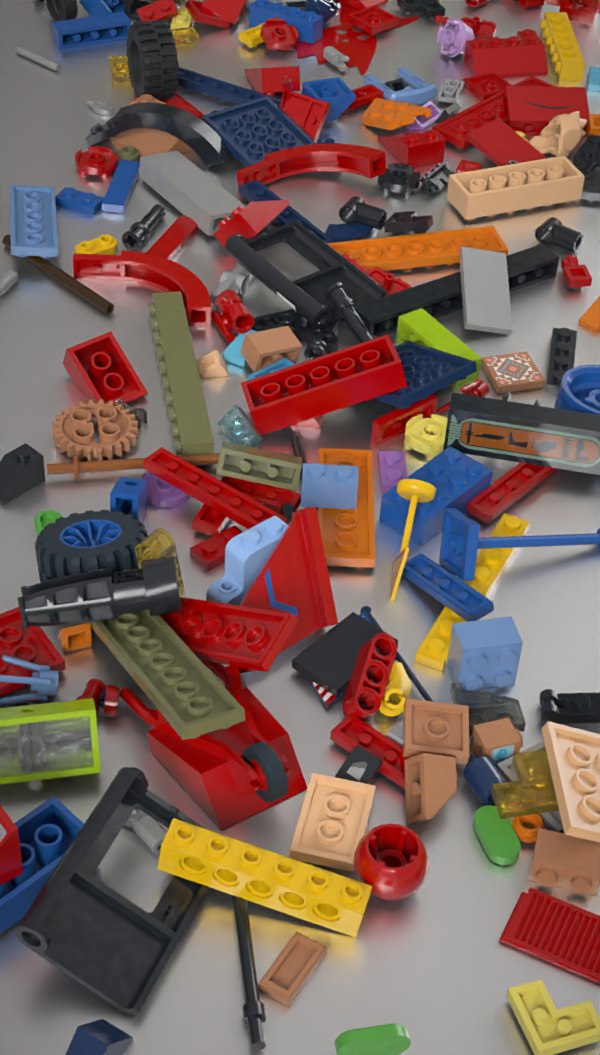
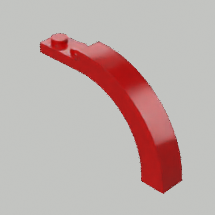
(315, 157)
(152, 271)

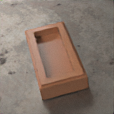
(292, 969)

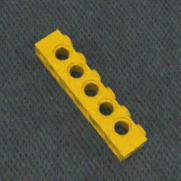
(562, 46)
(264, 877)

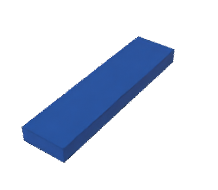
(121, 186)
(447, 588)

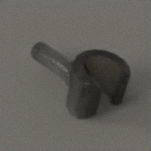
(140, 413)

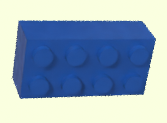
(456, 483)
(43, 842)

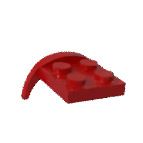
(304, 110)

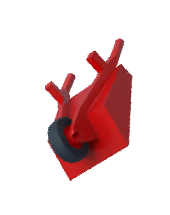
(229, 769)

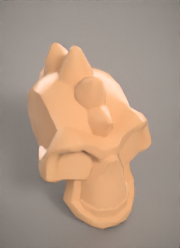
(560, 135)

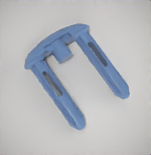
(418, 96)

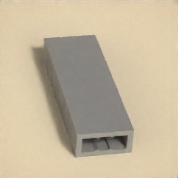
(188, 189)

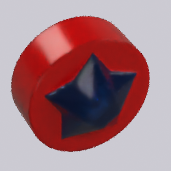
(109, 700)

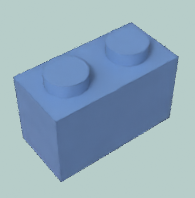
(329, 486)

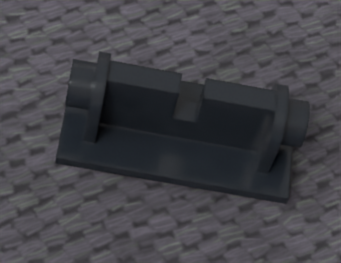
(437, 179)

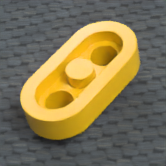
(102, 245)

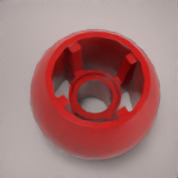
(382, 861)

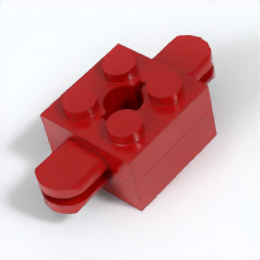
(585, 14)

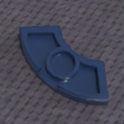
(348, 232)

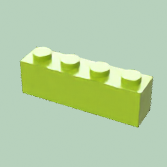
(425, 330)

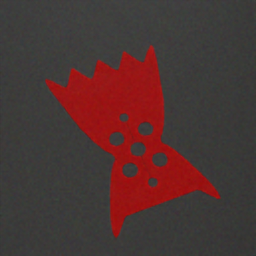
(359, 51)

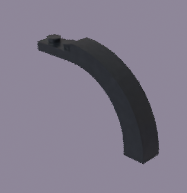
(168, 119)

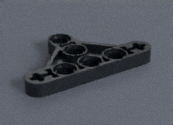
(300, 327)

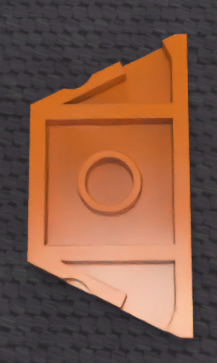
(392, 114)

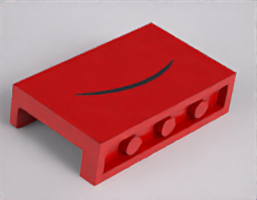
(535, 106)

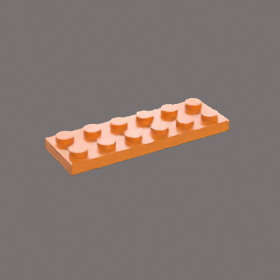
(349, 533)

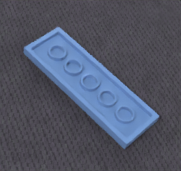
(33, 221)

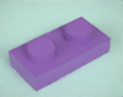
(391, 469)

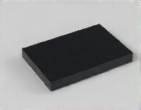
(334, 655)

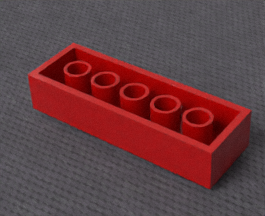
(324, 384)

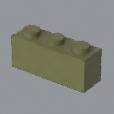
(259, 465)

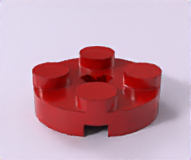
(286, 36)
(96, 161)

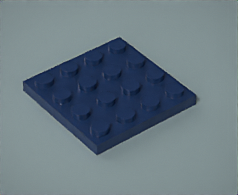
(256, 130)
(426, 373)

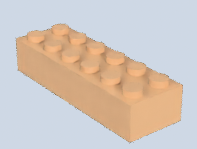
(515, 187)

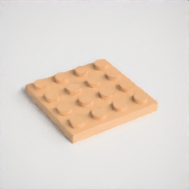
(576, 778)

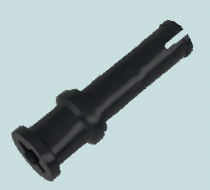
(141, 230)
(344, 307)

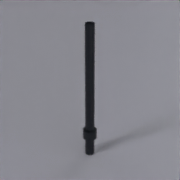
(253, 1009)

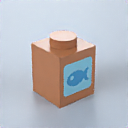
(496, 740)

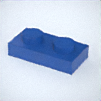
(79, 201)

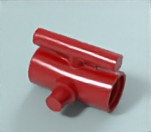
(234, 315)

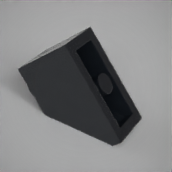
(20, 472)

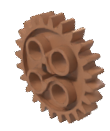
(75, 431)

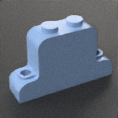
(244, 560)

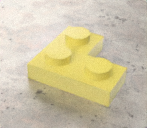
(550, 1029)

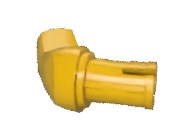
(396, 691)

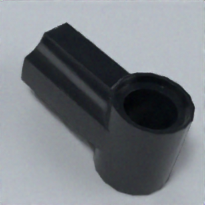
(358, 211)
(554, 232)

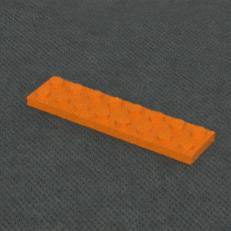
(419, 249)

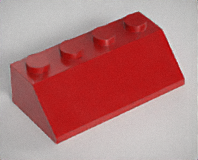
(506, 56)

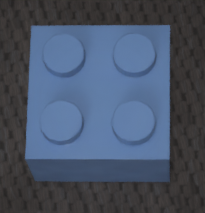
(484, 653)

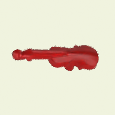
(482, 30)
(385, 280)

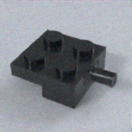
(588, 157)

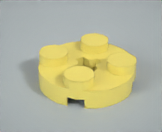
(419, 434)

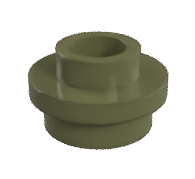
(128, 153)

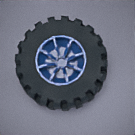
(88, 544)

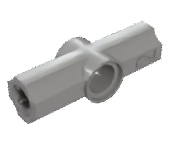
(234, 280)

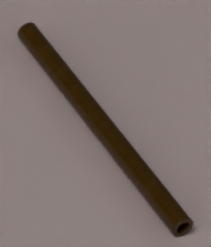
(67, 280)

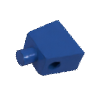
(130, 497)

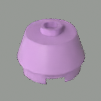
(454, 37)

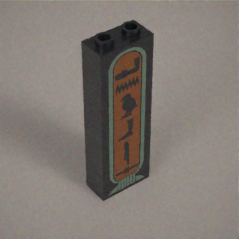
(524, 433)

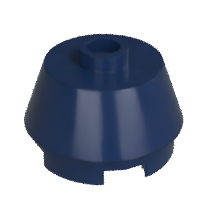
(325, 8)

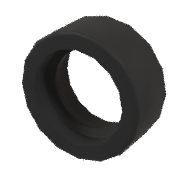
(62, 9)

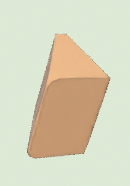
(212, 365)

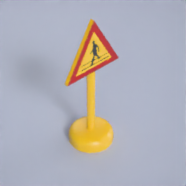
(415, 492)

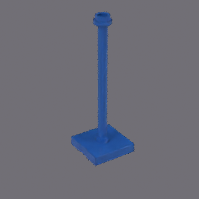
(461, 541)

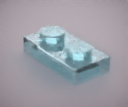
(240, 428)

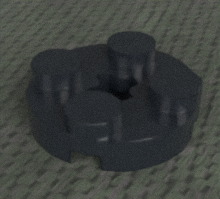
(399, 179)

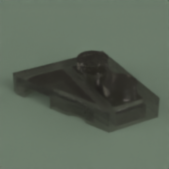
(488, 707)

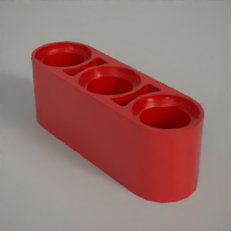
(379, 669)

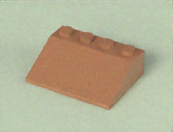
(149, 140)

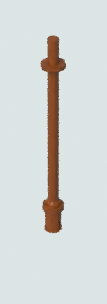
(121, 464)

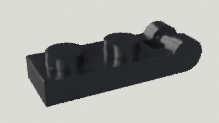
(569, 707)

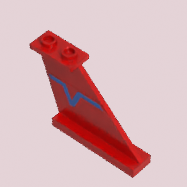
(296, 579)

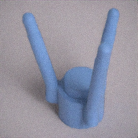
(43, 681)

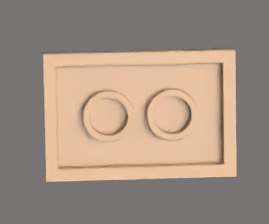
(332, 821)

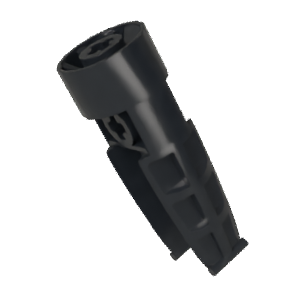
(102, 595)

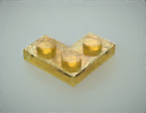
(533, 791)

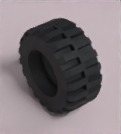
(152, 59)

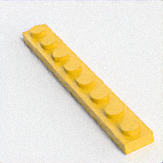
(488, 569)

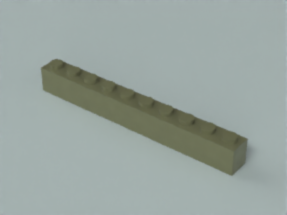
(180, 375)

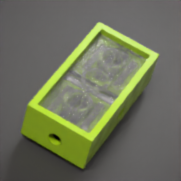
(48, 741)

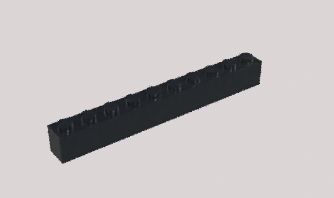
(445, 294)

